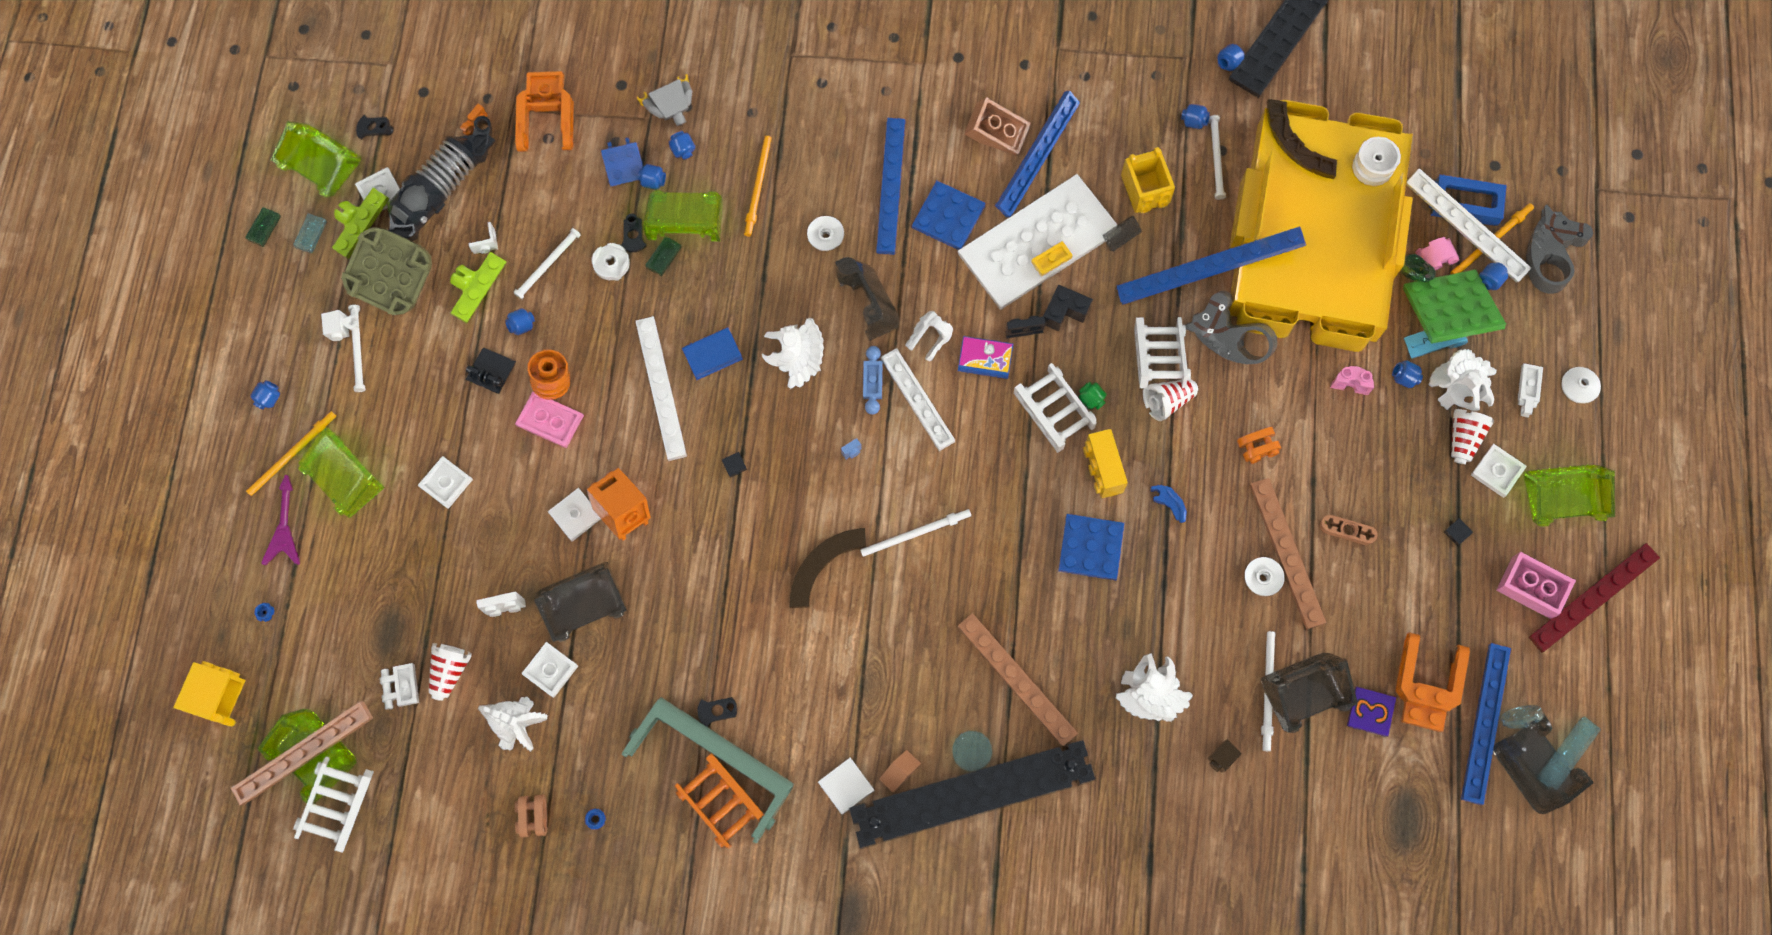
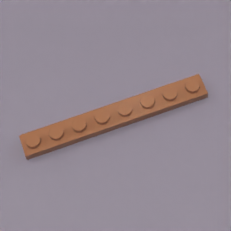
(1287, 554)
(1017, 680)
(302, 753)

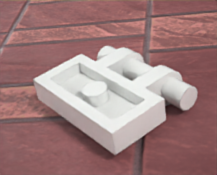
(405, 686)

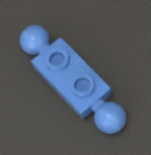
(872, 380)

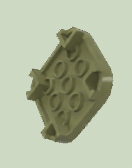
(387, 271)

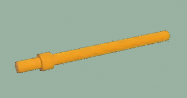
(751, 217)
(1515, 219)
(318, 427)

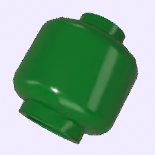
(1092, 395)

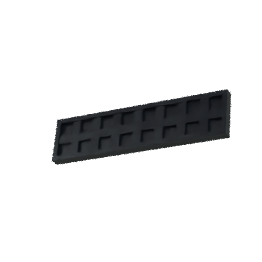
(1275, 44)

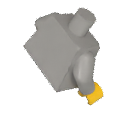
(669, 100)

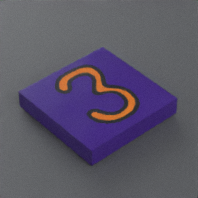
(1372, 712)

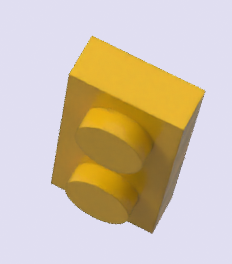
(1051, 258)

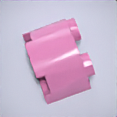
(1439, 252)
(1356, 378)

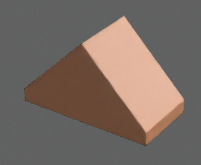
(899, 771)

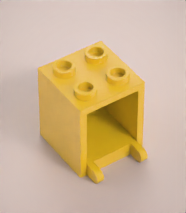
(1147, 181)
(210, 692)

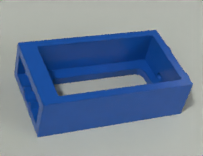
(1484, 215)

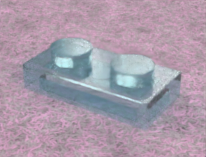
(310, 233)

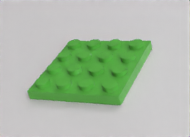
(1454, 306)

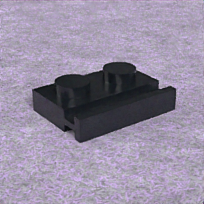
(1025, 327)

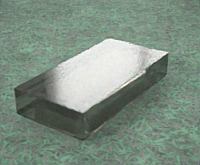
(1122, 233)

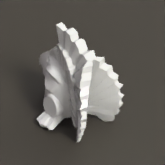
(800, 351)
(1464, 377)
(1154, 693)
(510, 719)

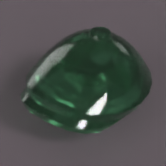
(1417, 269)

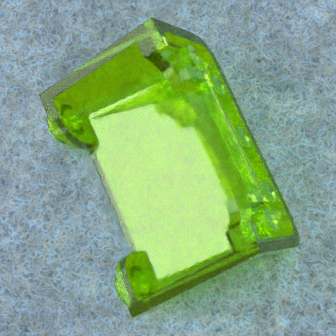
(315, 157)
(683, 214)
(339, 473)
(1570, 493)
(291, 730)

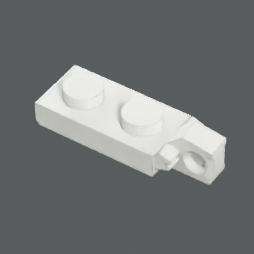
(1529, 388)

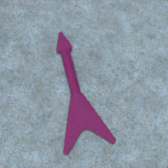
(282, 538)

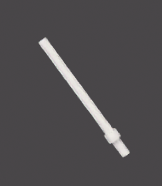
(951, 519)
(1267, 729)

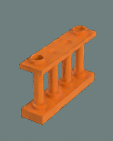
(739, 797)

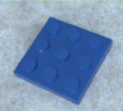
(948, 215)
(1091, 547)

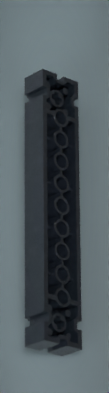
(972, 794)

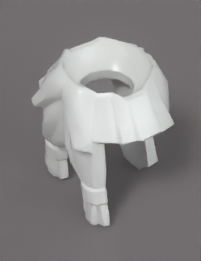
(943, 328)

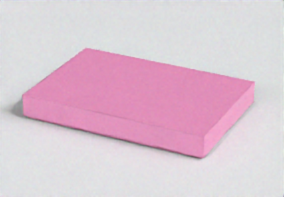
(549, 420)

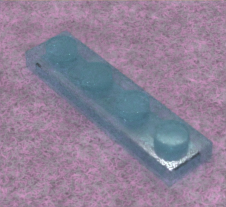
(1569, 753)

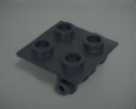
(490, 370)

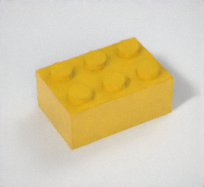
(1105, 464)

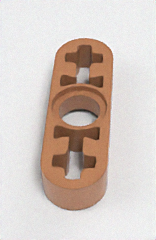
(1361, 539)

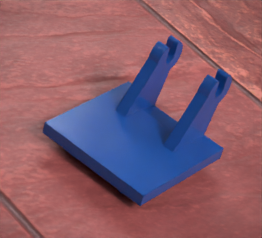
(622, 162)

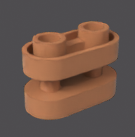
(523, 808)

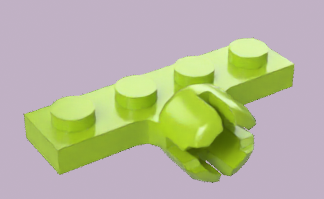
(357, 220)
(474, 285)

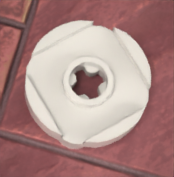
(613, 271)

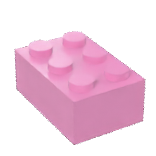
(1536, 585)

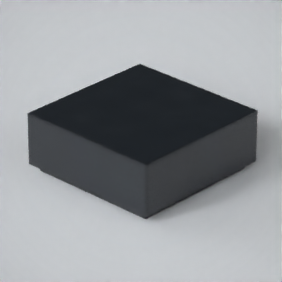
(734, 464)
(1458, 532)

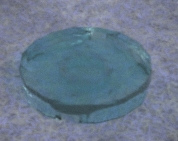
(1521, 716)
(972, 751)

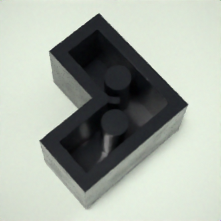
(1066, 303)

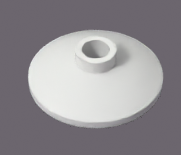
(825, 225)
(1576, 390)
(1271, 570)

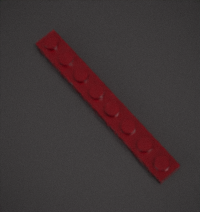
(1594, 597)

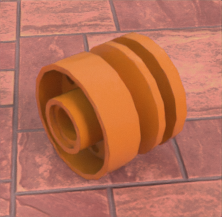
(549, 374)

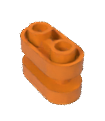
(1253, 454)

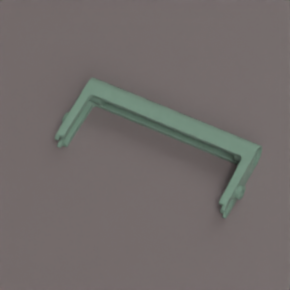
(721, 748)

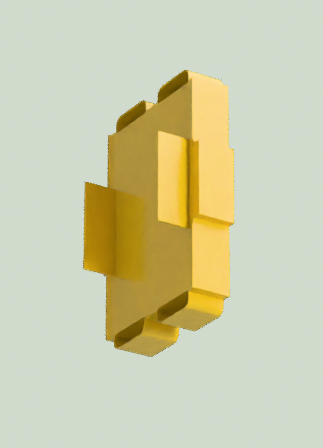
(1349, 229)

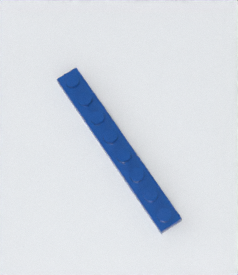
(1037, 154)
(890, 186)
(1486, 724)

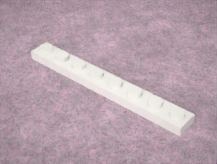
(1467, 224)
(661, 389)

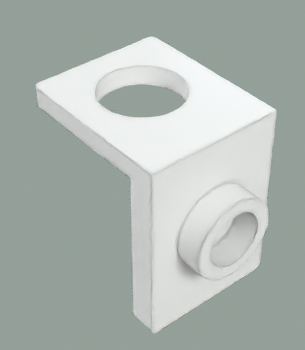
(486, 245)

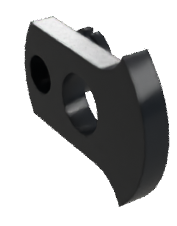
(382, 127)
(637, 243)
(705, 710)

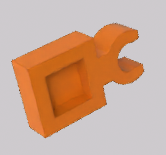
(468, 126)

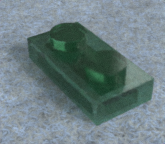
(263, 227)
(663, 256)

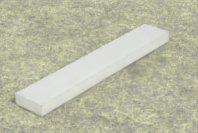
(918, 399)

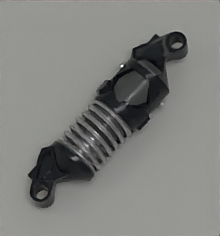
(428, 189)

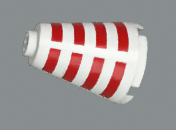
(1168, 397)
(1468, 434)
(445, 669)

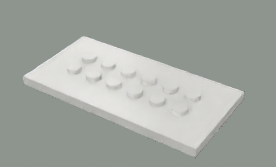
(1005, 253)

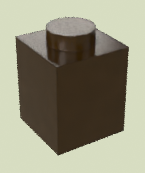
(1224, 756)

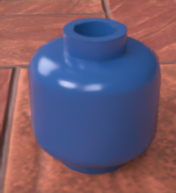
(1230, 57)
(1195, 116)
(681, 145)
(652, 177)
(1494, 275)
(519, 321)
(1407, 374)
(265, 394)

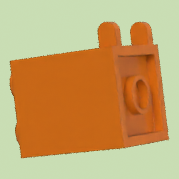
(619, 503)

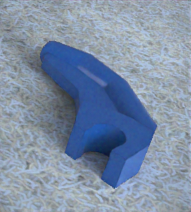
(1170, 498)

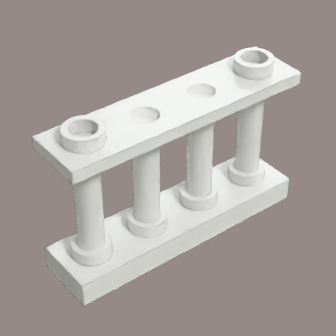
(1144, 359)
(1045, 424)
(346, 818)

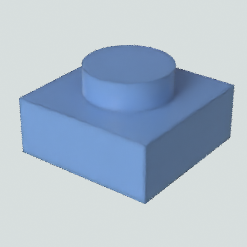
(851, 449)

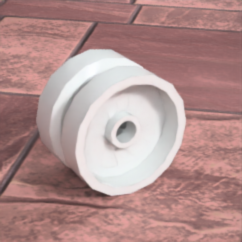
(1376, 161)

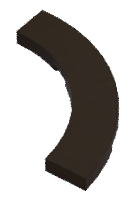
(1293, 146)
(818, 559)

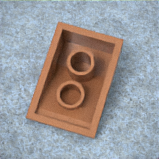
(997, 127)

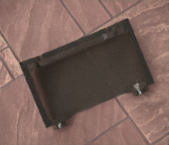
(880, 314)
(579, 601)
(1309, 689)
(1525, 756)

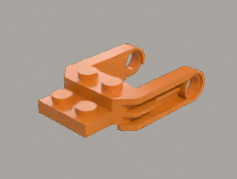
(542, 94)
(1426, 704)

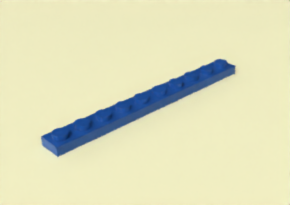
(1211, 265)

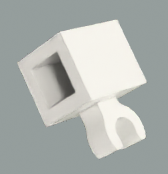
(337, 325)

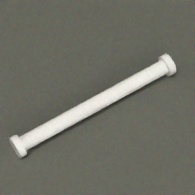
(1220, 194)
(547, 263)
(359, 387)

